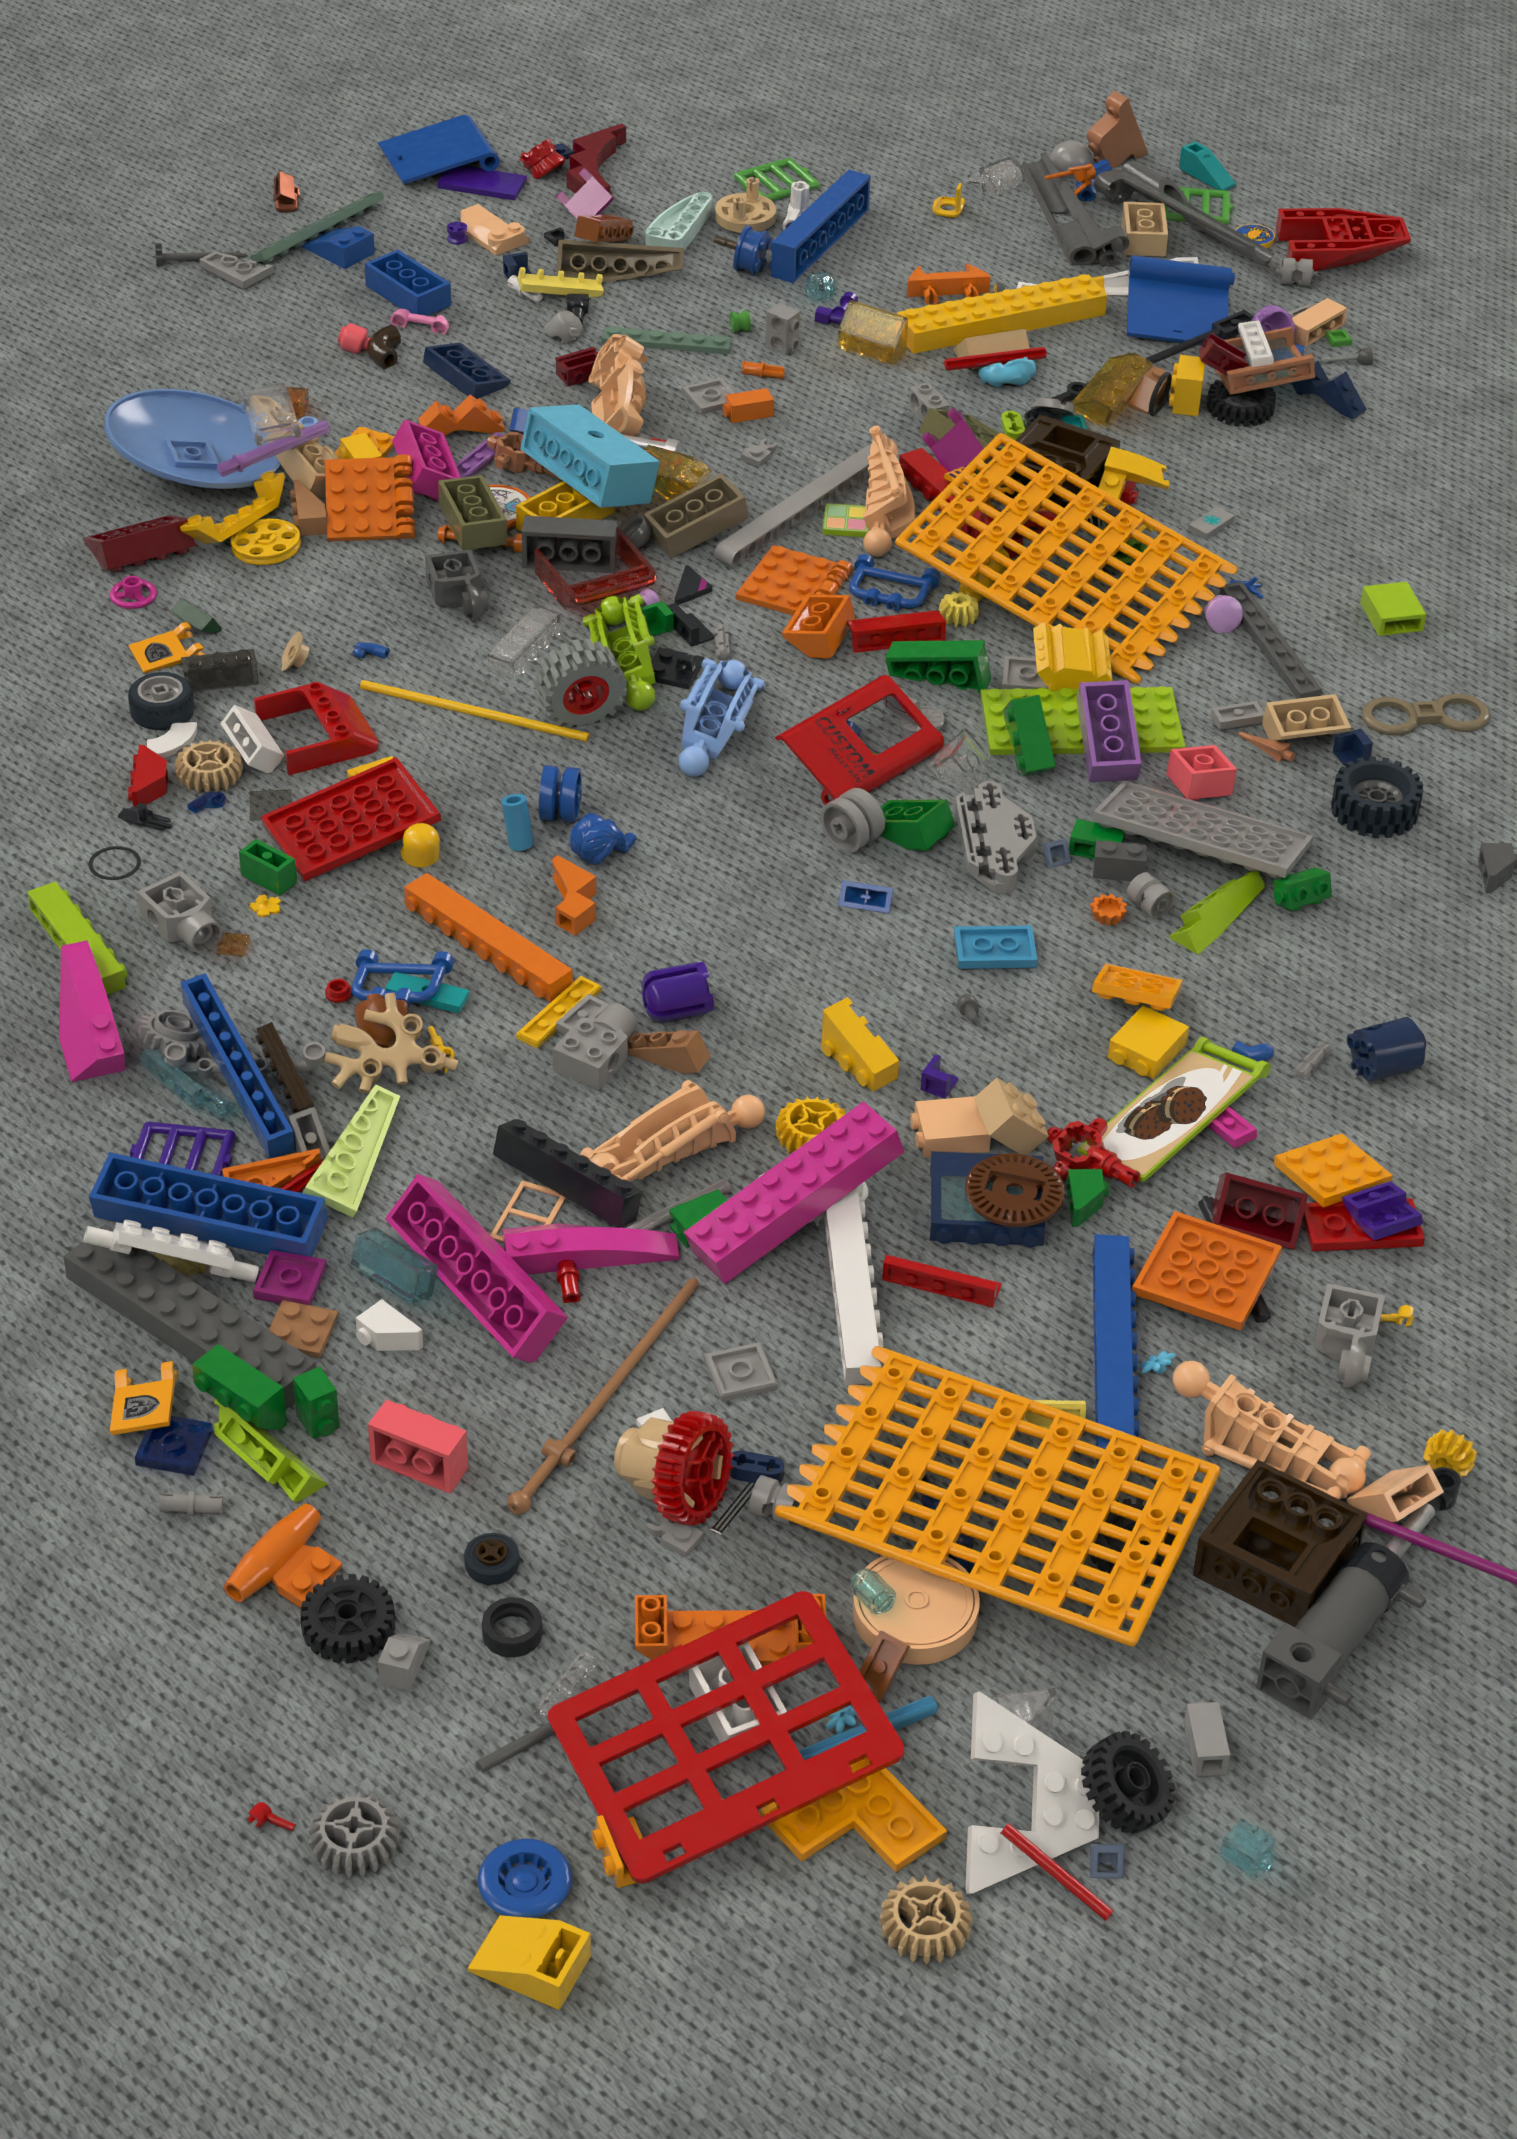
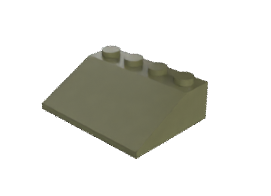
(939, 423)

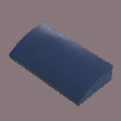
(464, 369)

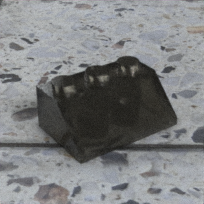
(220, 670)

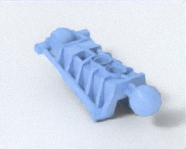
(713, 714)

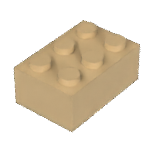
(1145, 228)

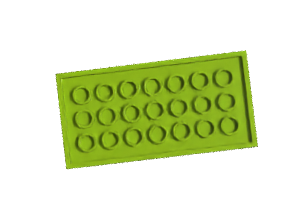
(1153, 710)

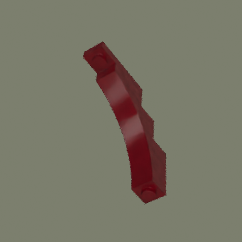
(591, 152)

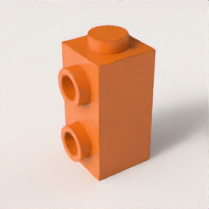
(749, 405)

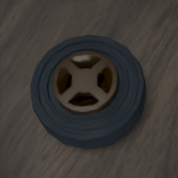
(497, 1548)

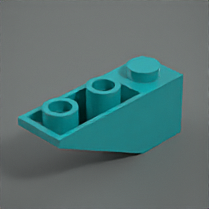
(1204, 165)

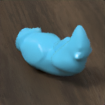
(1013, 372)

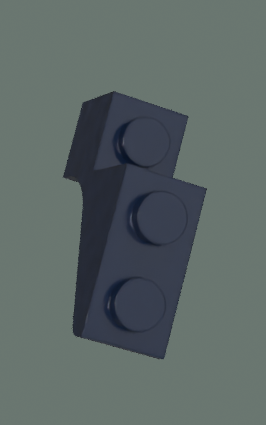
(1337, 391)

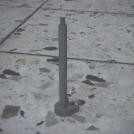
(160, 257)

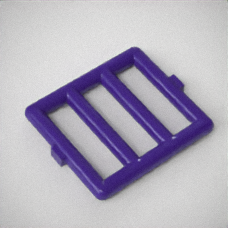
(174, 1131)

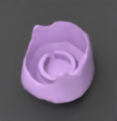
(1223, 613)

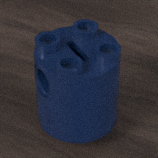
(1387, 1049)

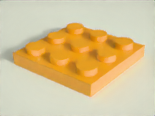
(1137, 987)
(1331, 1169)

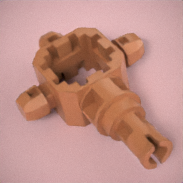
(511, 457)

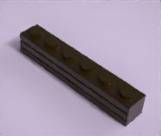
(283, 1066)

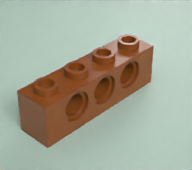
(603, 228)

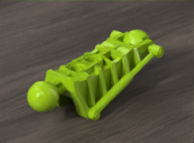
(627, 645)

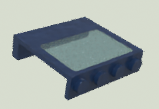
(954, 1217)

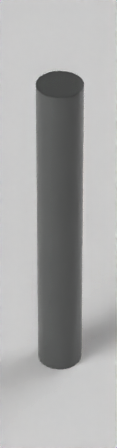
(515, 1747)

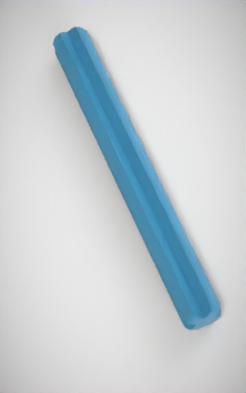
(898, 1718)

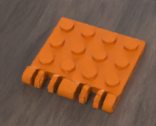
(367, 498)
(788, 576)

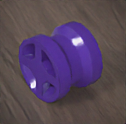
(457, 233)

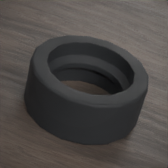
(514, 1646)

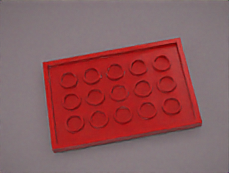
(350, 818)

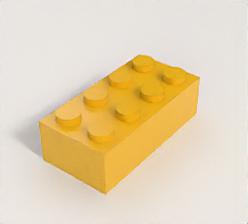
(560, 502)

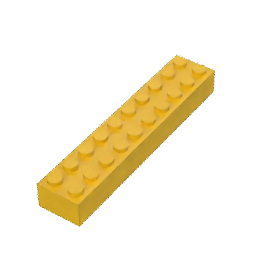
(1004, 311)

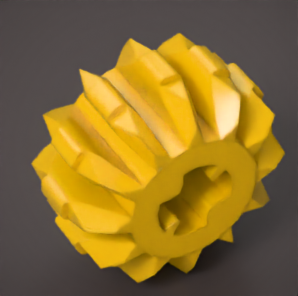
(1450, 1451)

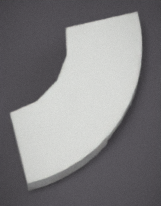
(174, 740)

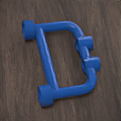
(864, 566)
(368, 963)

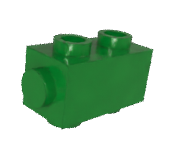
(1302, 888)

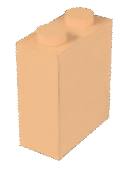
(949, 1126)
(1398, 1493)

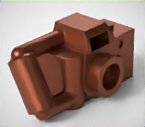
(285, 193)

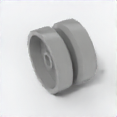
(852, 820)

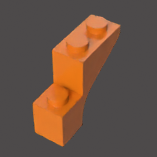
(469, 415)
(576, 888)

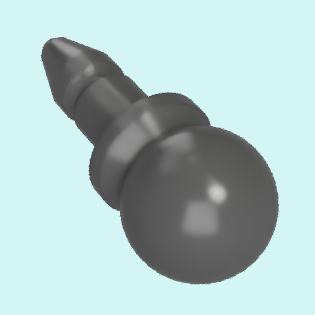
(968, 1006)

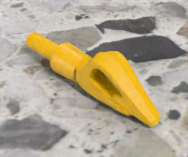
(437, 1041)

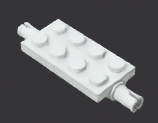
(186, 1247)

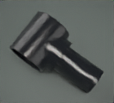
(578, 304)

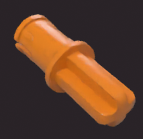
(762, 369)

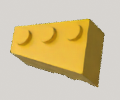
(856, 1048)

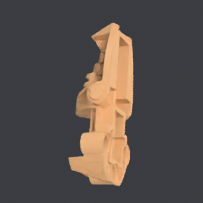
(621, 384)

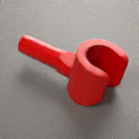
(263, 1813)

